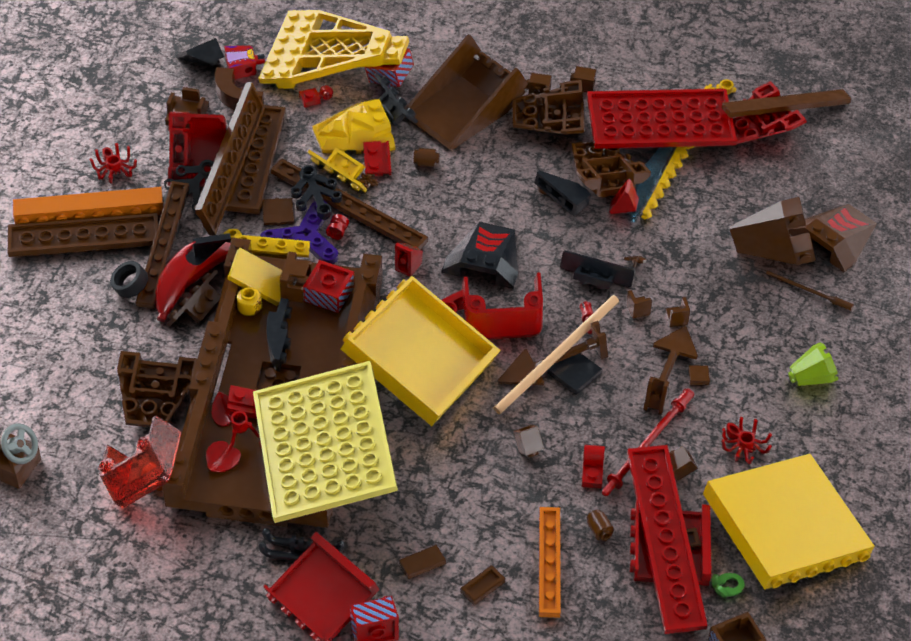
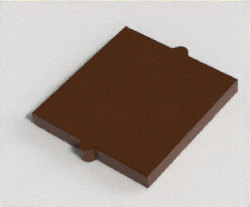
(278, 211)

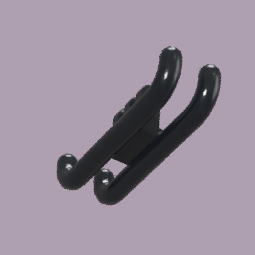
(297, 547)

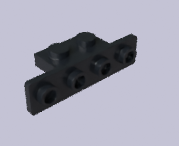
(394, 106)
(206, 247)
(596, 271)

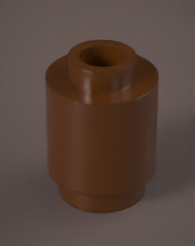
(426, 157)
(600, 525)

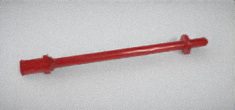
(678, 405)

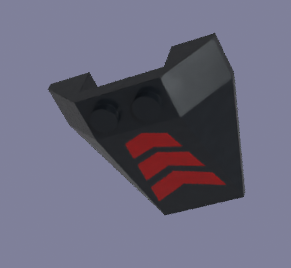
(486, 250)

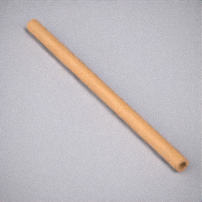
(555, 355)

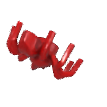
(113, 163)
(744, 439)

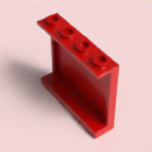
(702, 557)
(321, 589)

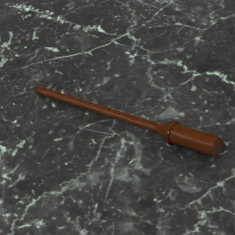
(834, 300)

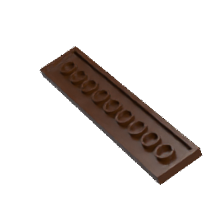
(230, 159)

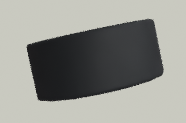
(135, 286)

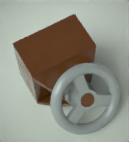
(18, 455)

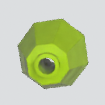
(813, 367)

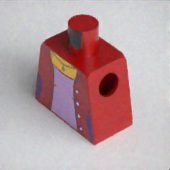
(242, 60)

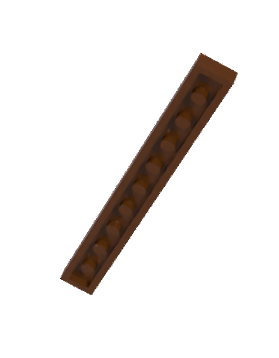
(357, 209)

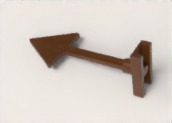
(677, 344)
(524, 364)

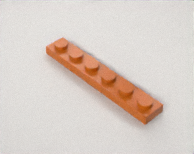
(549, 562)

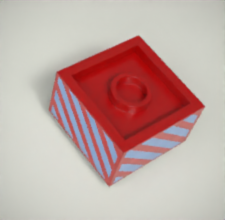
(395, 73)
(329, 286)
(375, 620)

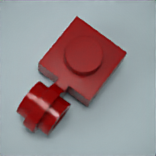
(311, 97)

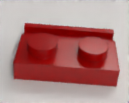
(377, 158)
(241, 400)

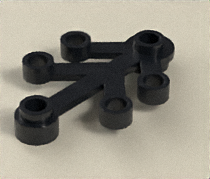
(309, 174)
(193, 183)

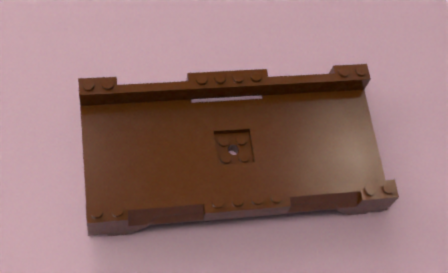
(314, 349)

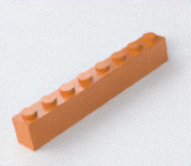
(88, 205)

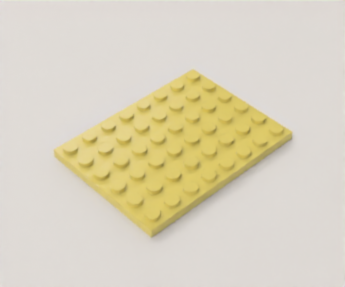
(323, 442)

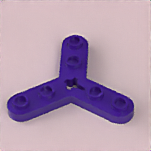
(311, 225)

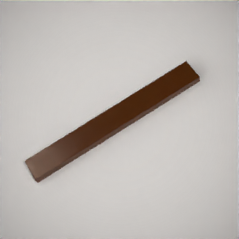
(786, 103)
(163, 241)

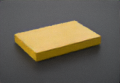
(254, 272)

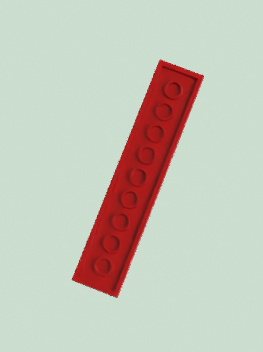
(666, 540)

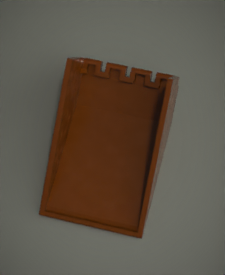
(465, 95)

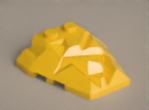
(353, 126)

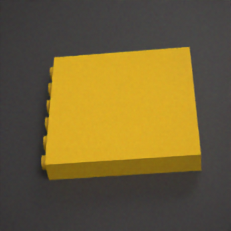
(420, 349)
(788, 521)

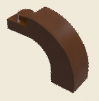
(226, 90)

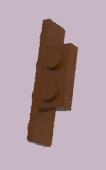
(200, 302)

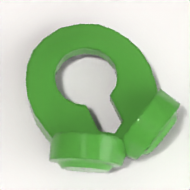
(727, 591)

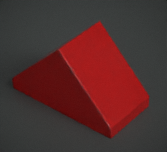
(625, 199)

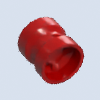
(337, 226)

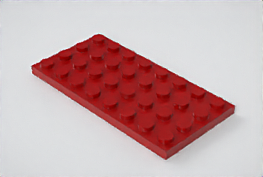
(660, 118)

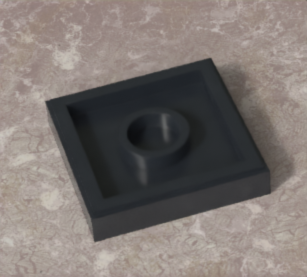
(575, 372)

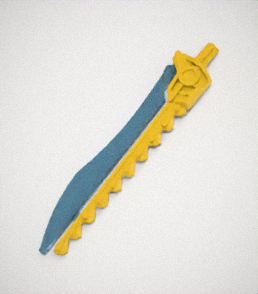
(656, 166)

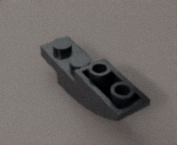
(278, 334)

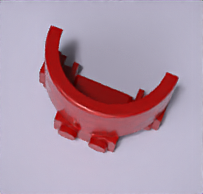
(193, 144)

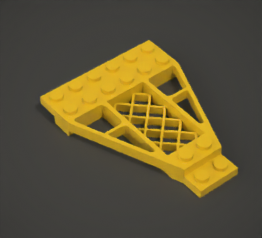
(302, 33)

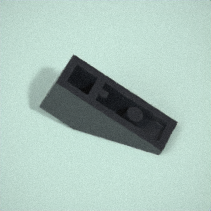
(565, 192)

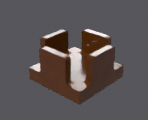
(189, 102)
(294, 269)

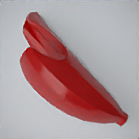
(181, 274)

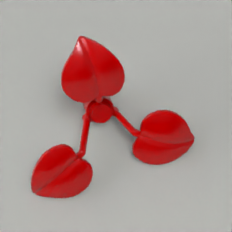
(221, 455)

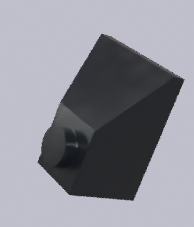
(203, 54)

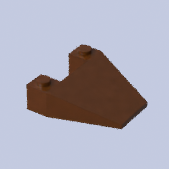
(768, 235)

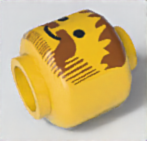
(249, 301)

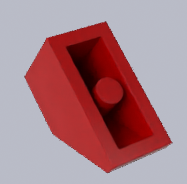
(407, 258)

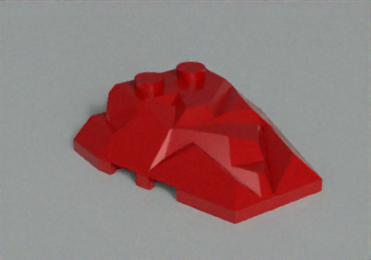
(768, 124)

